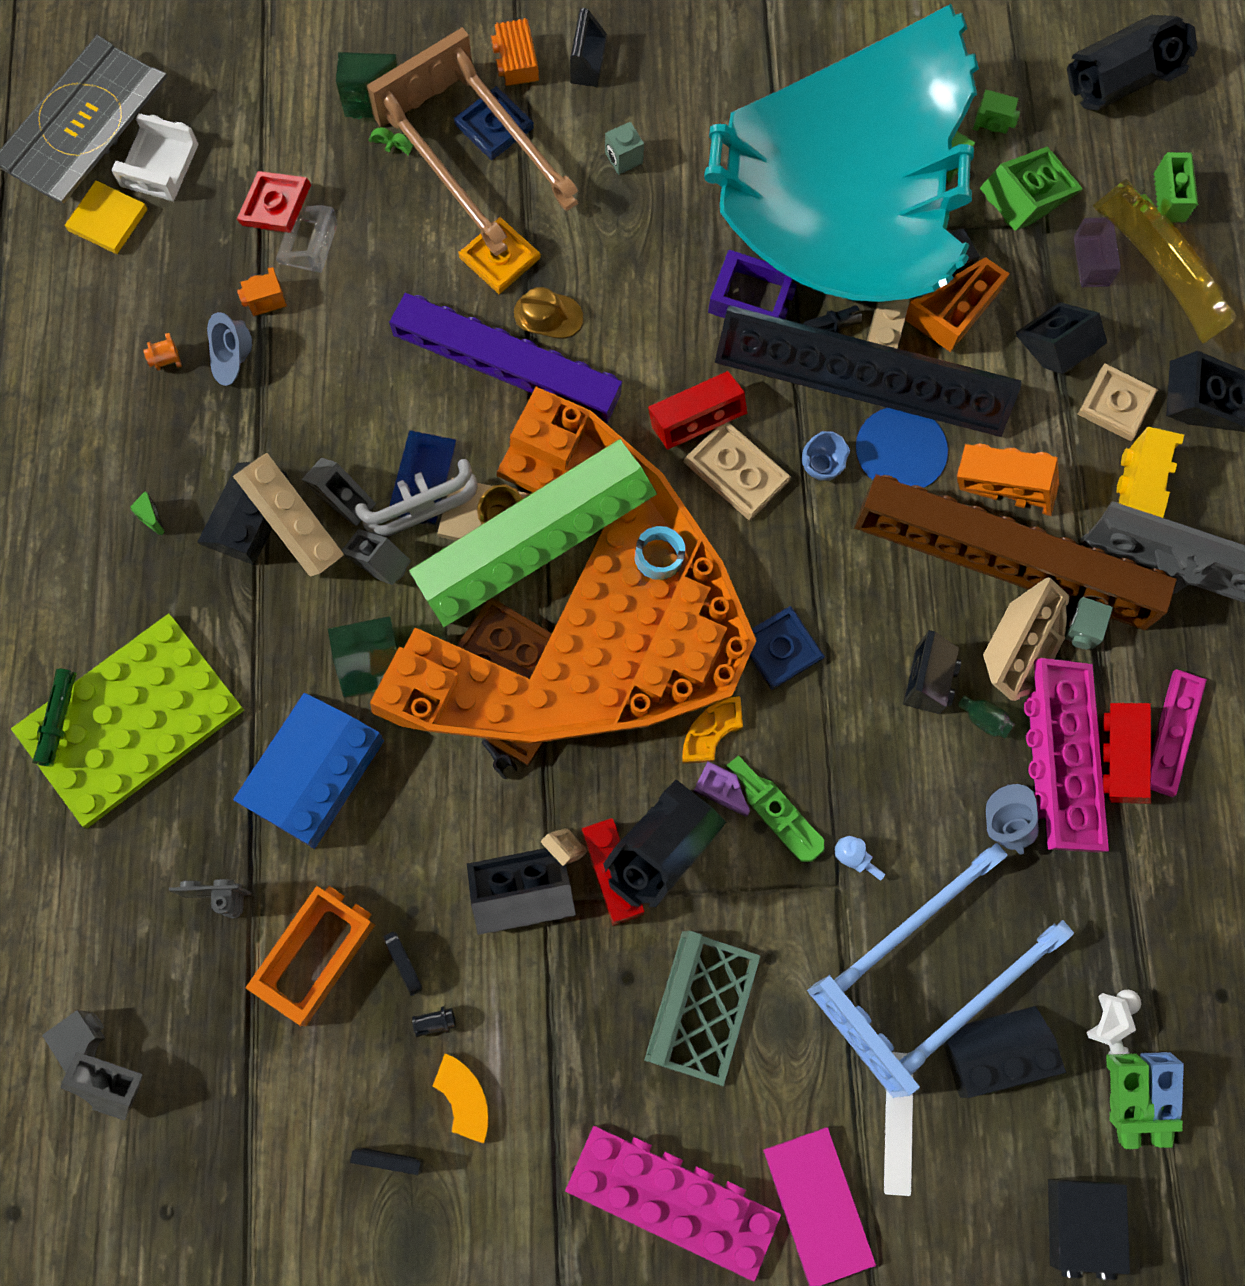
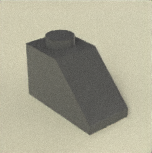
(337, 489)
(376, 556)

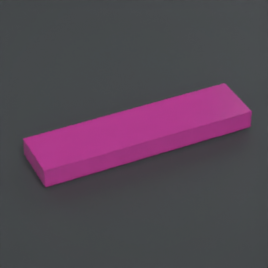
(1175, 731)

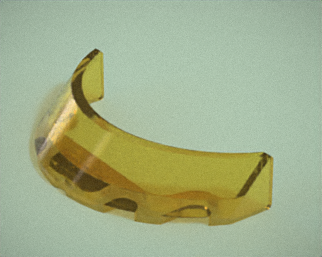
(1170, 256)

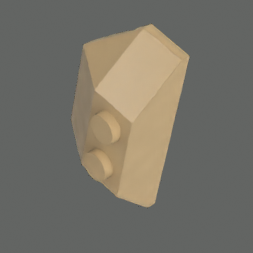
(1028, 631)

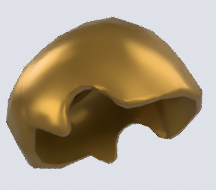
(496, 501)

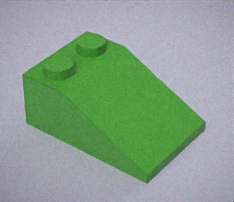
(1029, 187)

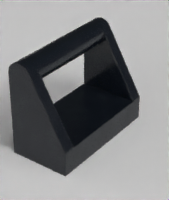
(587, 50)

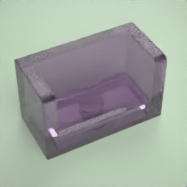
(1097, 252)

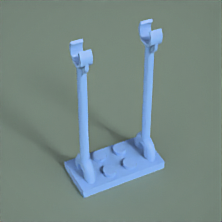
(854, 1021)

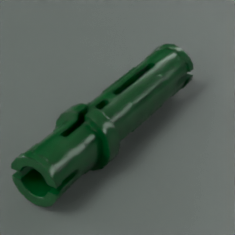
(54, 718)

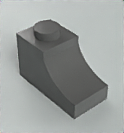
(74, 1034)
(102, 1084)

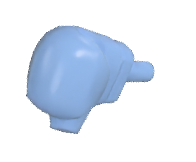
(852, 853)

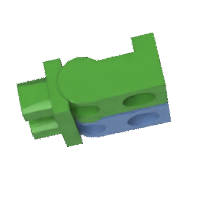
(1146, 1097)

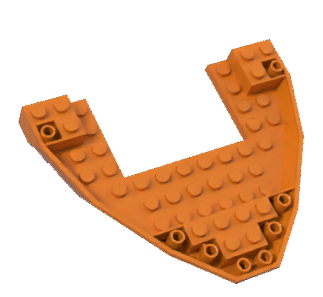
(625, 642)

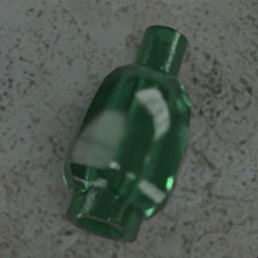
(987, 717)

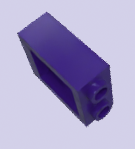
(756, 268)

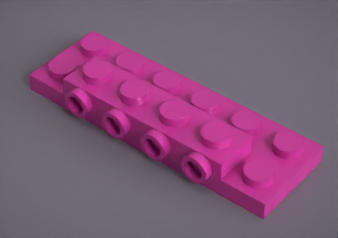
(1067, 756)
(674, 1201)

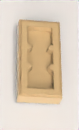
(564, 846)

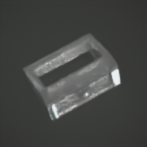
(320, 242)

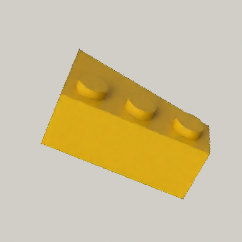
(1147, 471)

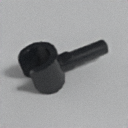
(500, 761)

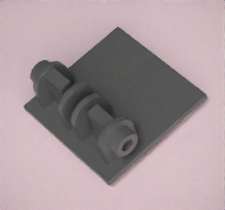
(225, 895)

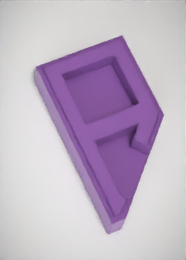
(722, 788)

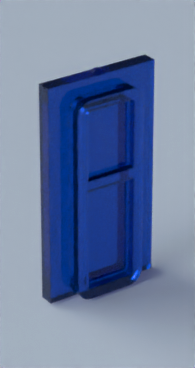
(425, 455)

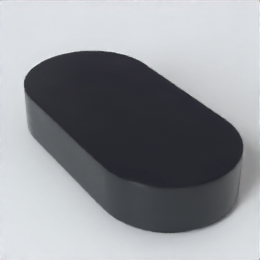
(402, 963)

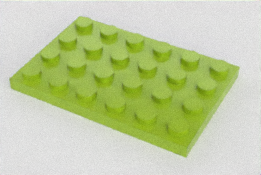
(132, 720)

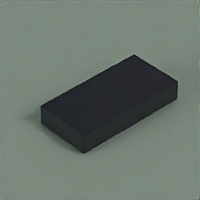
(387, 1161)

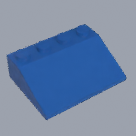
(309, 769)

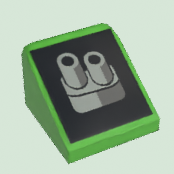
(147, 512)

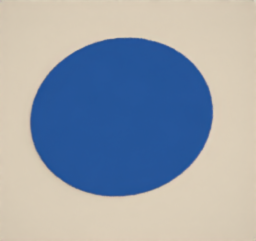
(902, 447)

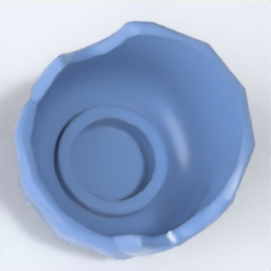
(825, 455)

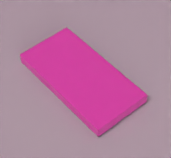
(819, 1207)

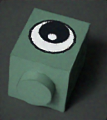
(624, 148)
(1088, 623)

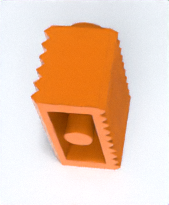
(516, 52)

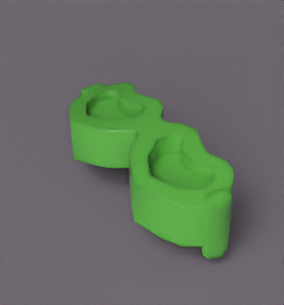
(385, 136)

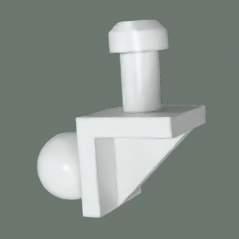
(1116, 1020)

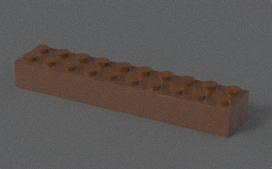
(1012, 550)

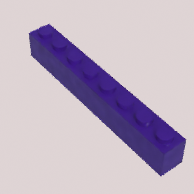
(503, 356)

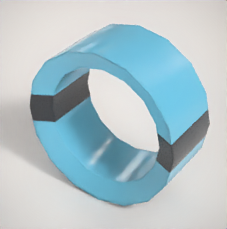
(667, 535)

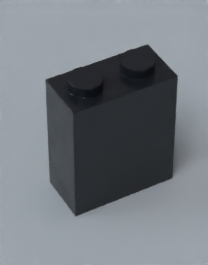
(1088, 1228)

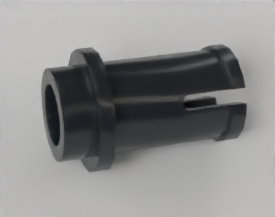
(434, 1022)

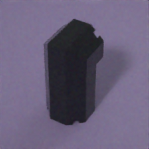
(1131, 60)
(662, 846)

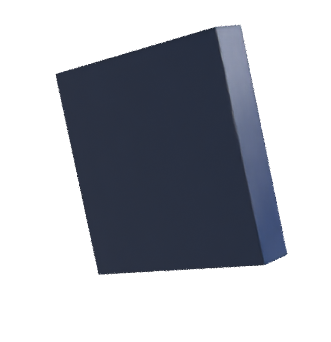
(486, 130)
(783, 648)

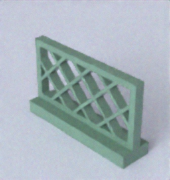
(675, 999)

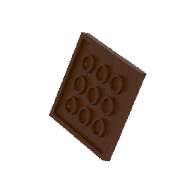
(514, 644)

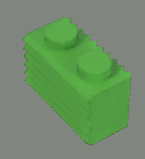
(1176, 186)

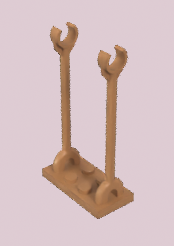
(430, 75)

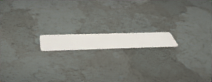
(898, 1143)

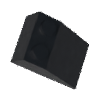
(1206, 392)

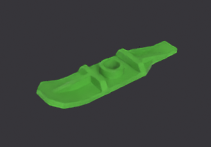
(788, 823)

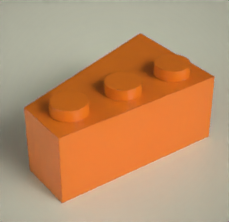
(956, 306)
(1010, 474)

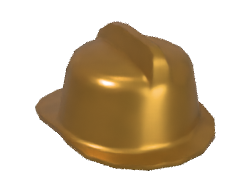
(548, 313)

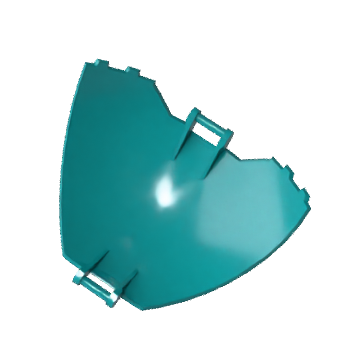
(851, 167)

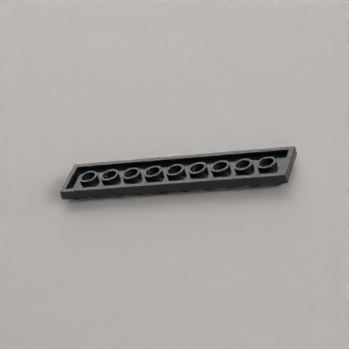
(867, 371)

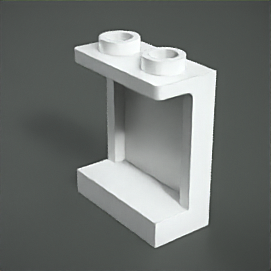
(157, 158)

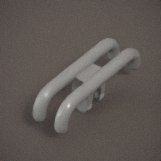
(421, 505)

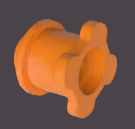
(162, 353)

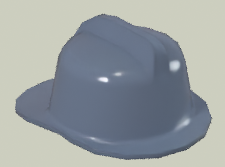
(228, 345)
(1013, 817)

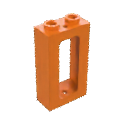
(265, 979)

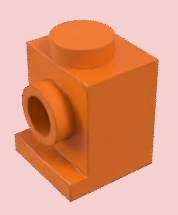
(262, 293)

